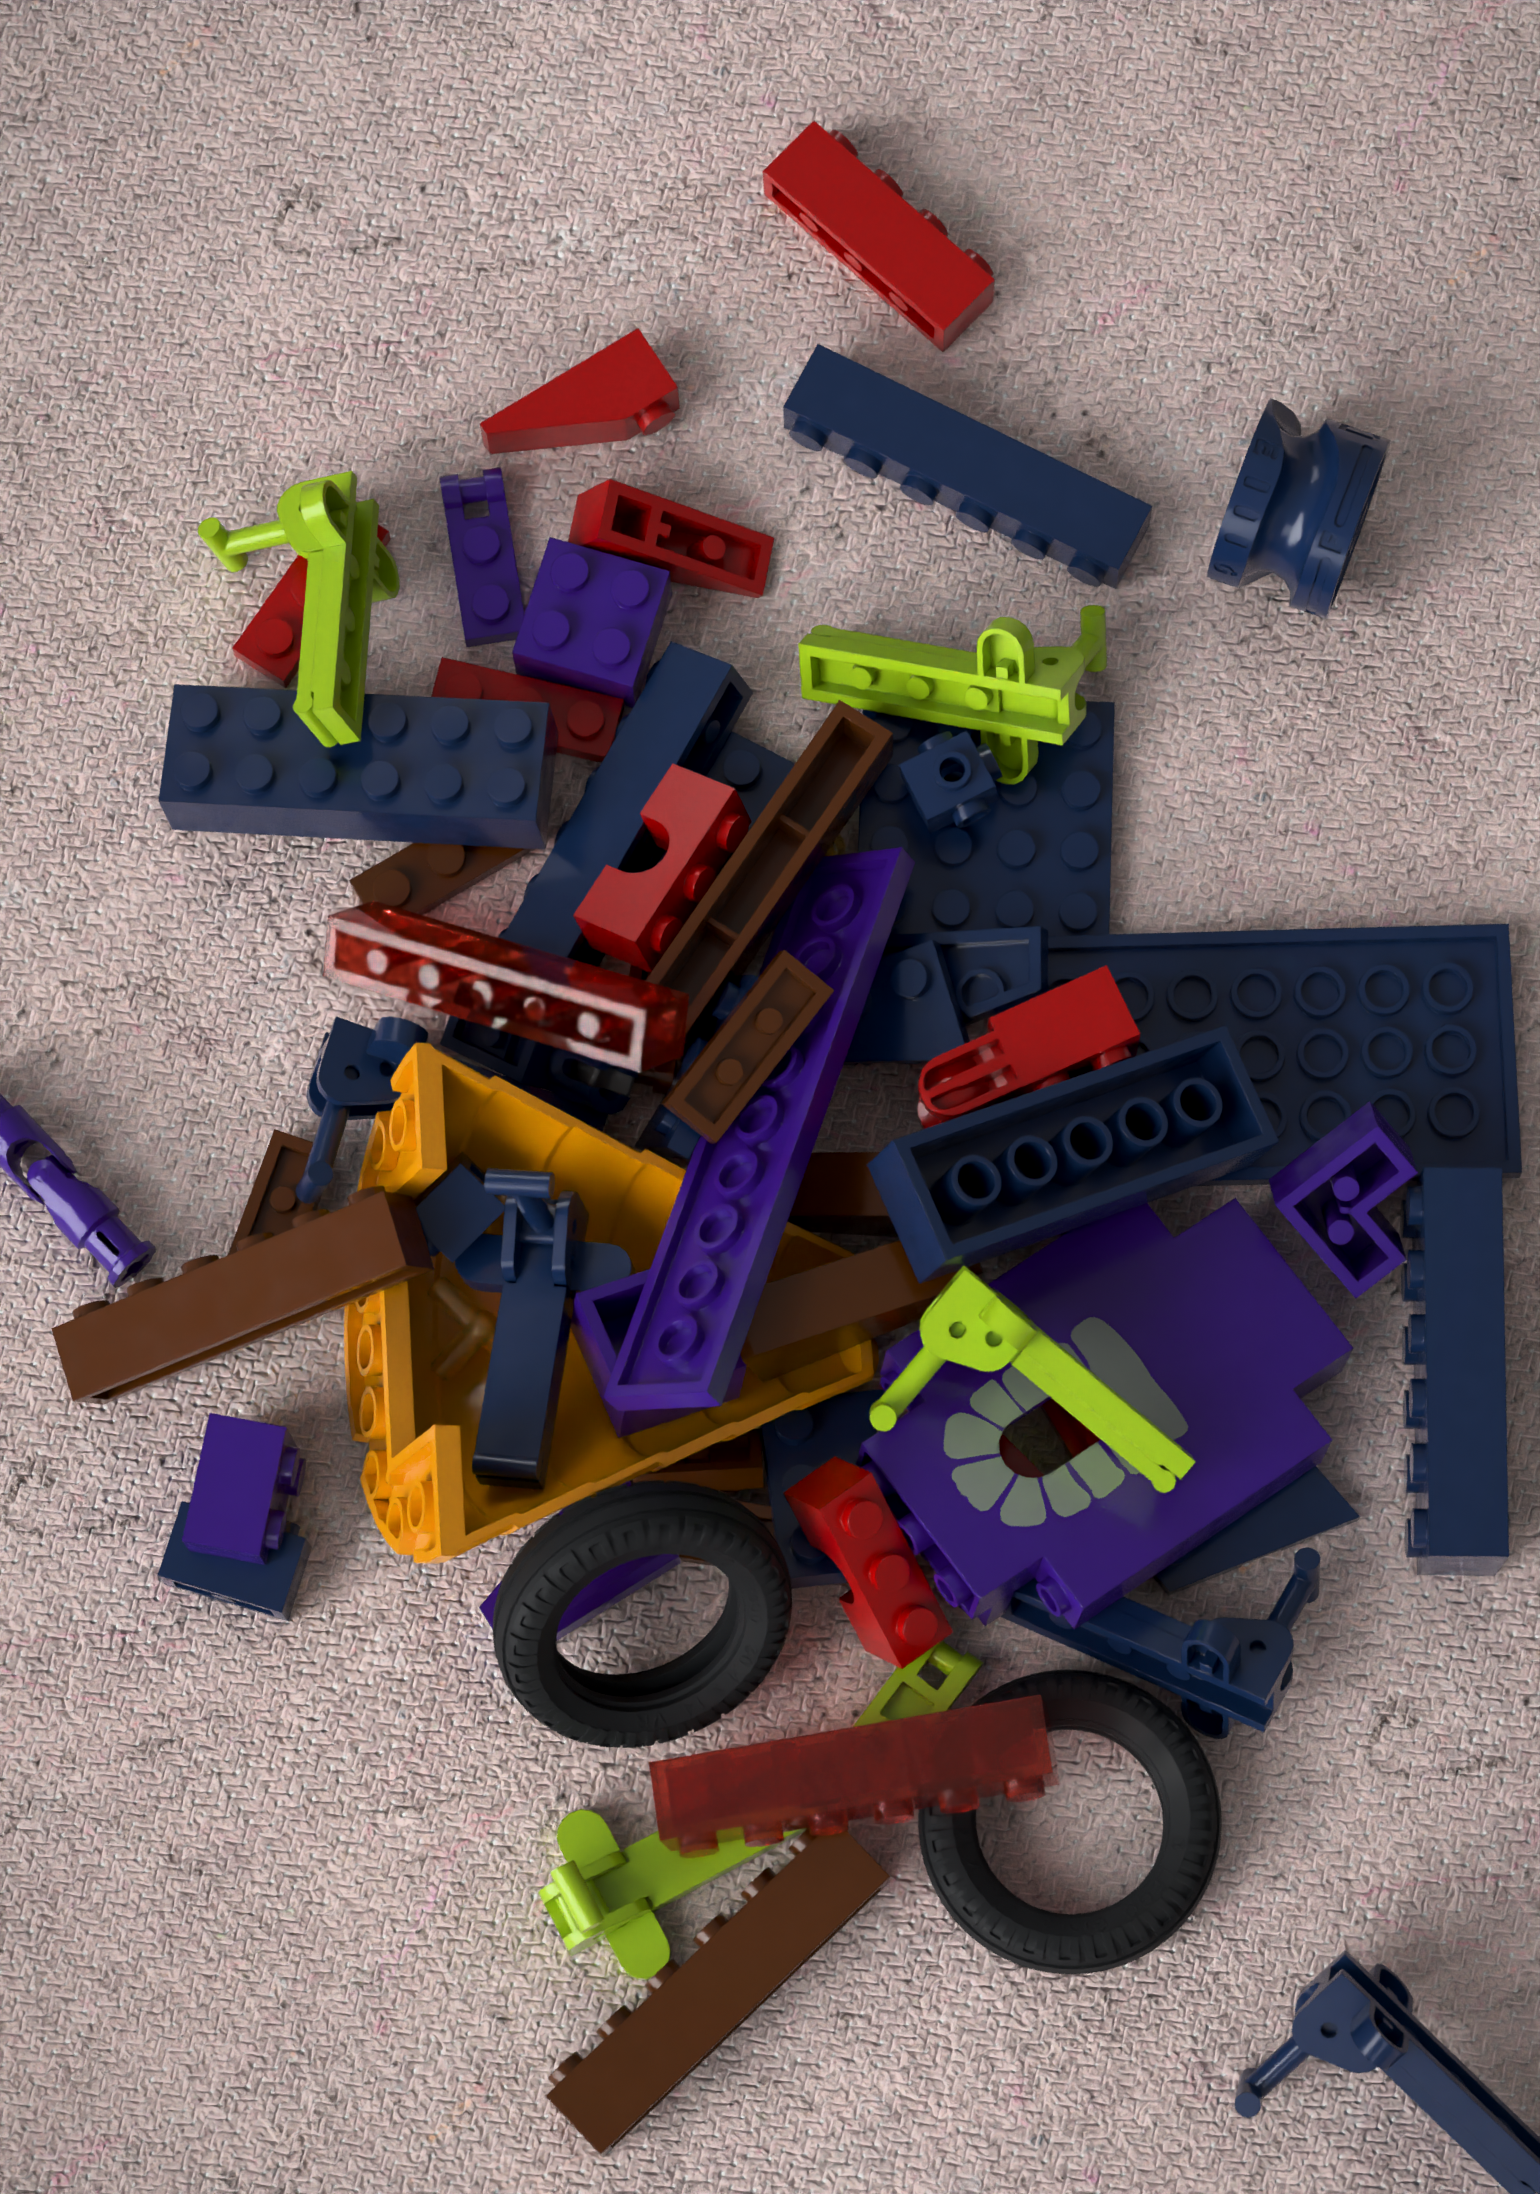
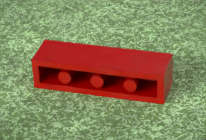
(880, 234)

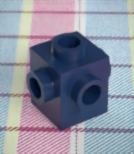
(945, 801)

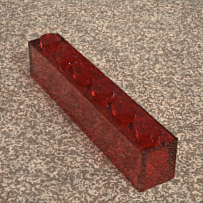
(506, 986)
(854, 1775)

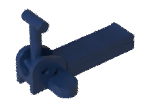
(355, 1083)
(538, 1272)
(1217, 1666)
(1368, 2023)

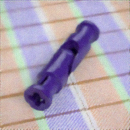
(76, 1207)

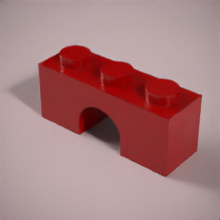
(644, 911)
(856, 1529)

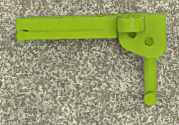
(344, 578)
(1003, 690)
(987, 1331)
(617, 1892)

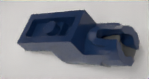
(541, 1065)

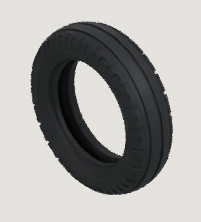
(610, 1531)
(1162, 1900)

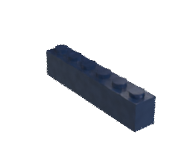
(966, 468)
(678, 720)

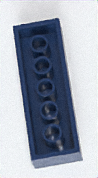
(417, 776)
(1071, 1153)
(1458, 1372)

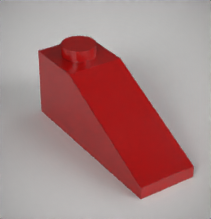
(594, 402)
(672, 537)

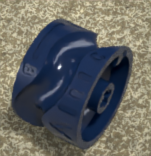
(1298, 507)

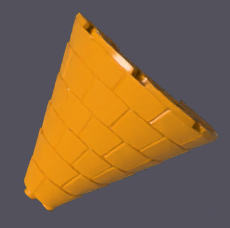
(427, 1427)

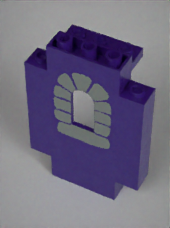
(1192, 1333)

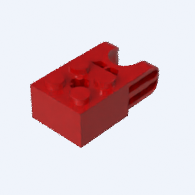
(1031, 1048)

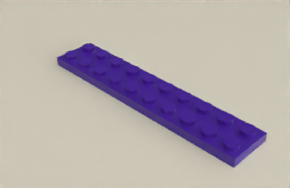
(745, 1185)

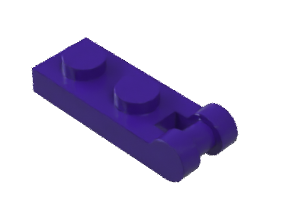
(483, 559)

